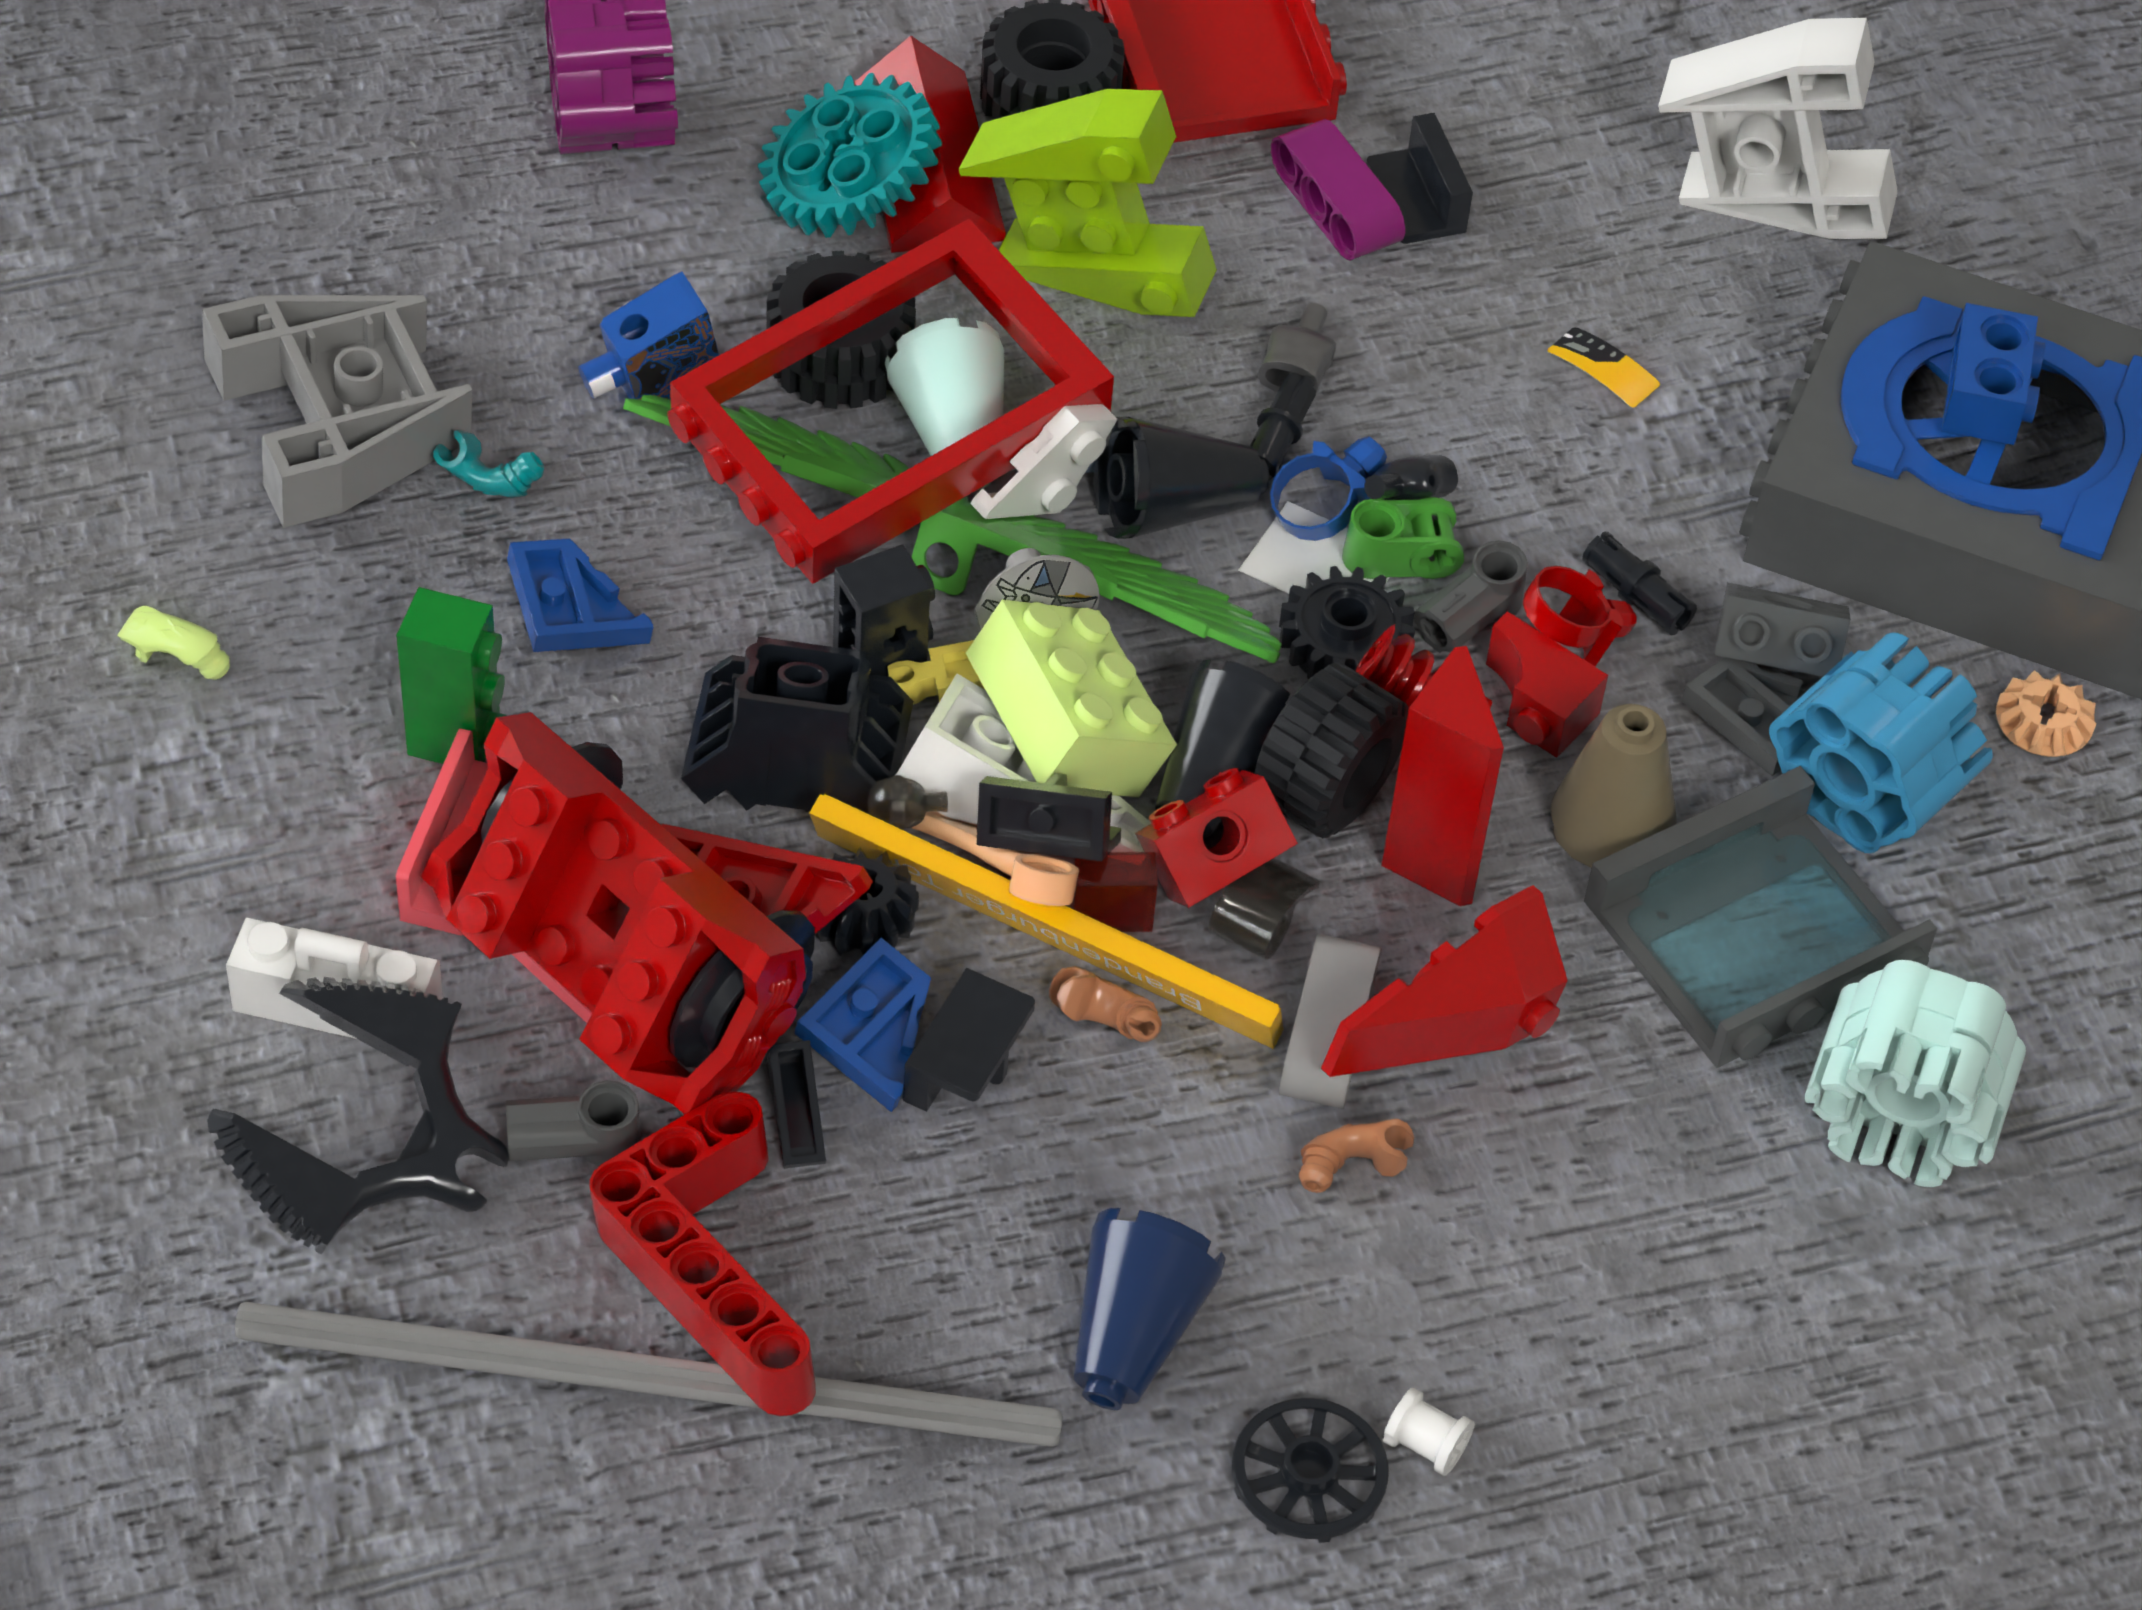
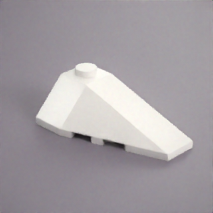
(969, 742)

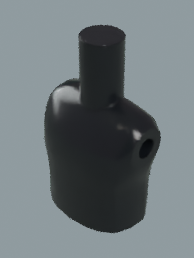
(1413, 478)

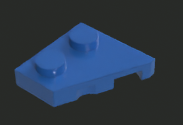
(569, 600)
(870, 1021)

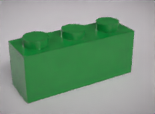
(448, 673)

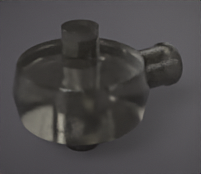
(903, 802)

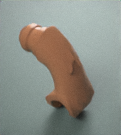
(1089, 997)
(1371, 1140)

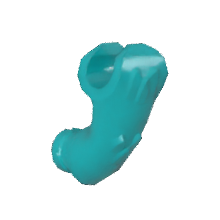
(504, 480)

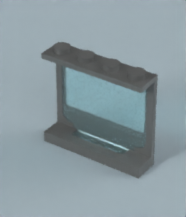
(1748, 919)

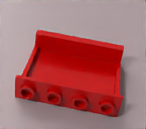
(1229, 62)

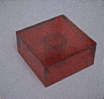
(1118, 890)

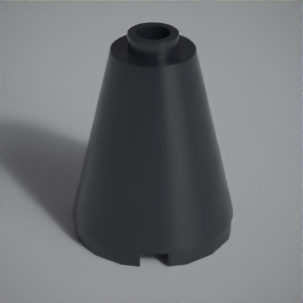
(1172, 477)
(1219, 729)

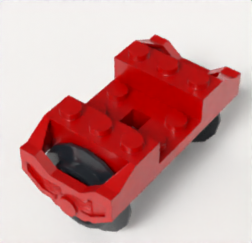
(619, 917)

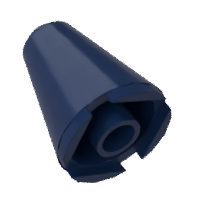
(1138, 1301)

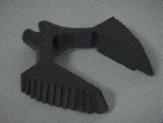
(321, 1200)

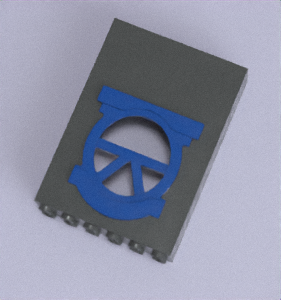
(1891, 526)

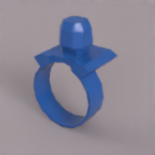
(1358, 464)

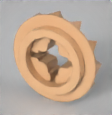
(2020, 716)

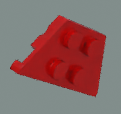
(778, 877)

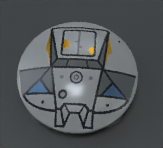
(1040, 579)

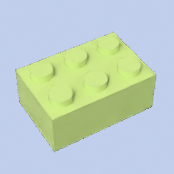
(1070, 697)

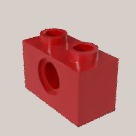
(1251, 836)

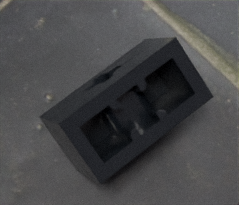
(883, 608)

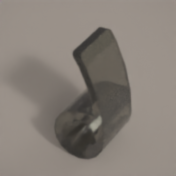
(1260, 907)

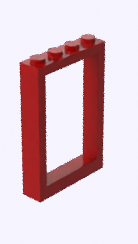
(928, 486)

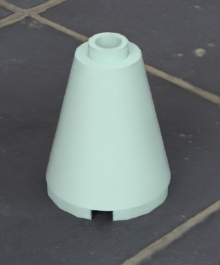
(948, 379)

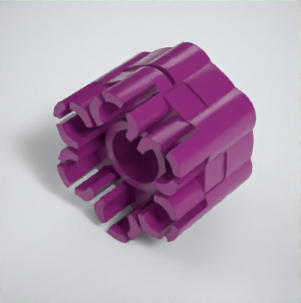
(610, 74)

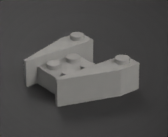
(356, 384)

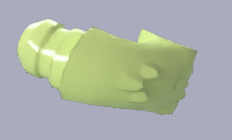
(192, 644)

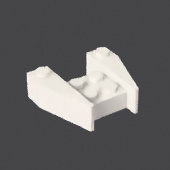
(1764, 132)

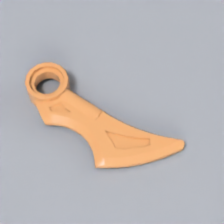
(1033, 875)

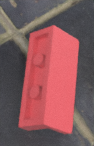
(441, 815)

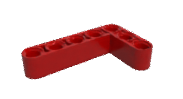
(647, 1220)

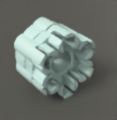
(1919, 1061)

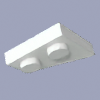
(1051, 464)

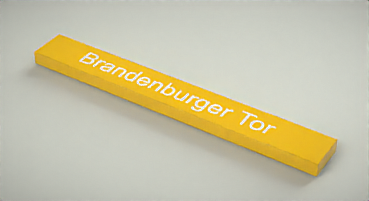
(1054, 925)

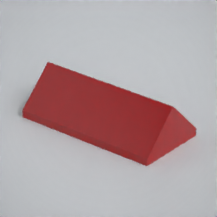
(948, 195)
(1445, 783)

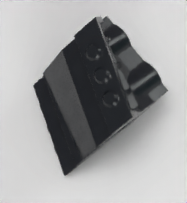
(795, 727)

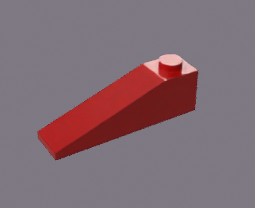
(1464, 998)

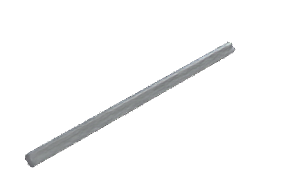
(637, 1372)

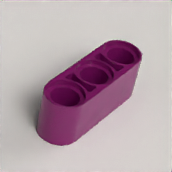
(1337, 189)

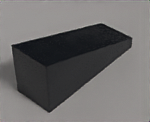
(796, 1104)

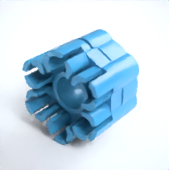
(1878, 747)

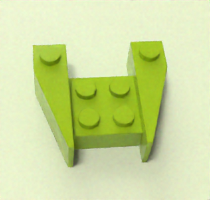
(1080, 204)

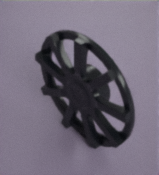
(1309, 1470)

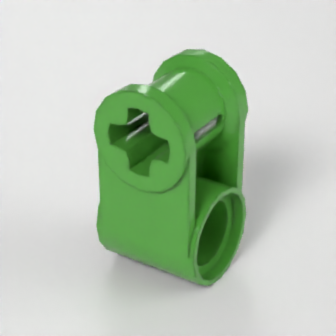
(1400, 537)

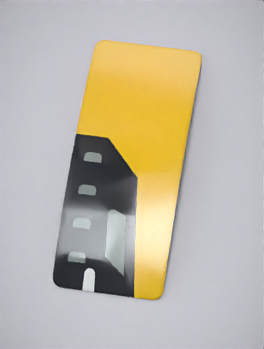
(1606, 365)

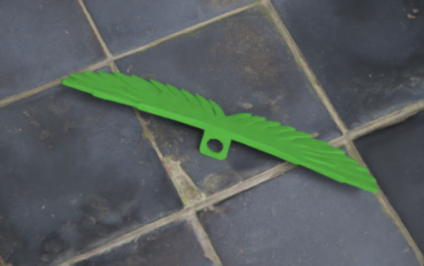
(1117, 571)

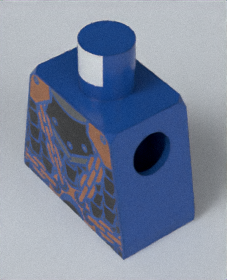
(652, 342)

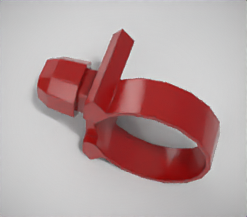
(1586, 617)

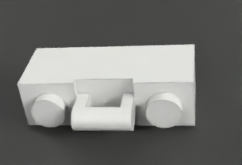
(275, 954)

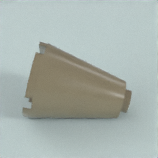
(1616, 787)

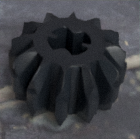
(880, 912)

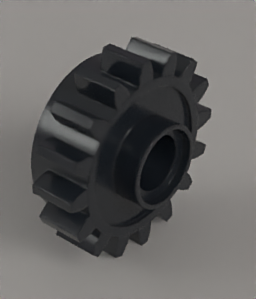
(1340, 619)

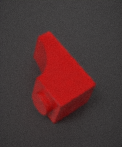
(1549, 685)

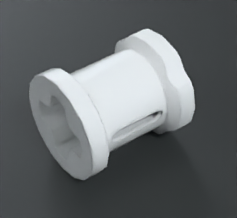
(1428, 1431)

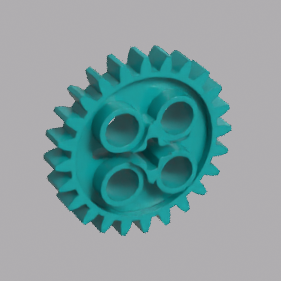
(850, 155)

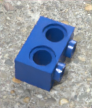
(1992, 374)

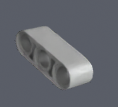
(1335, 986)

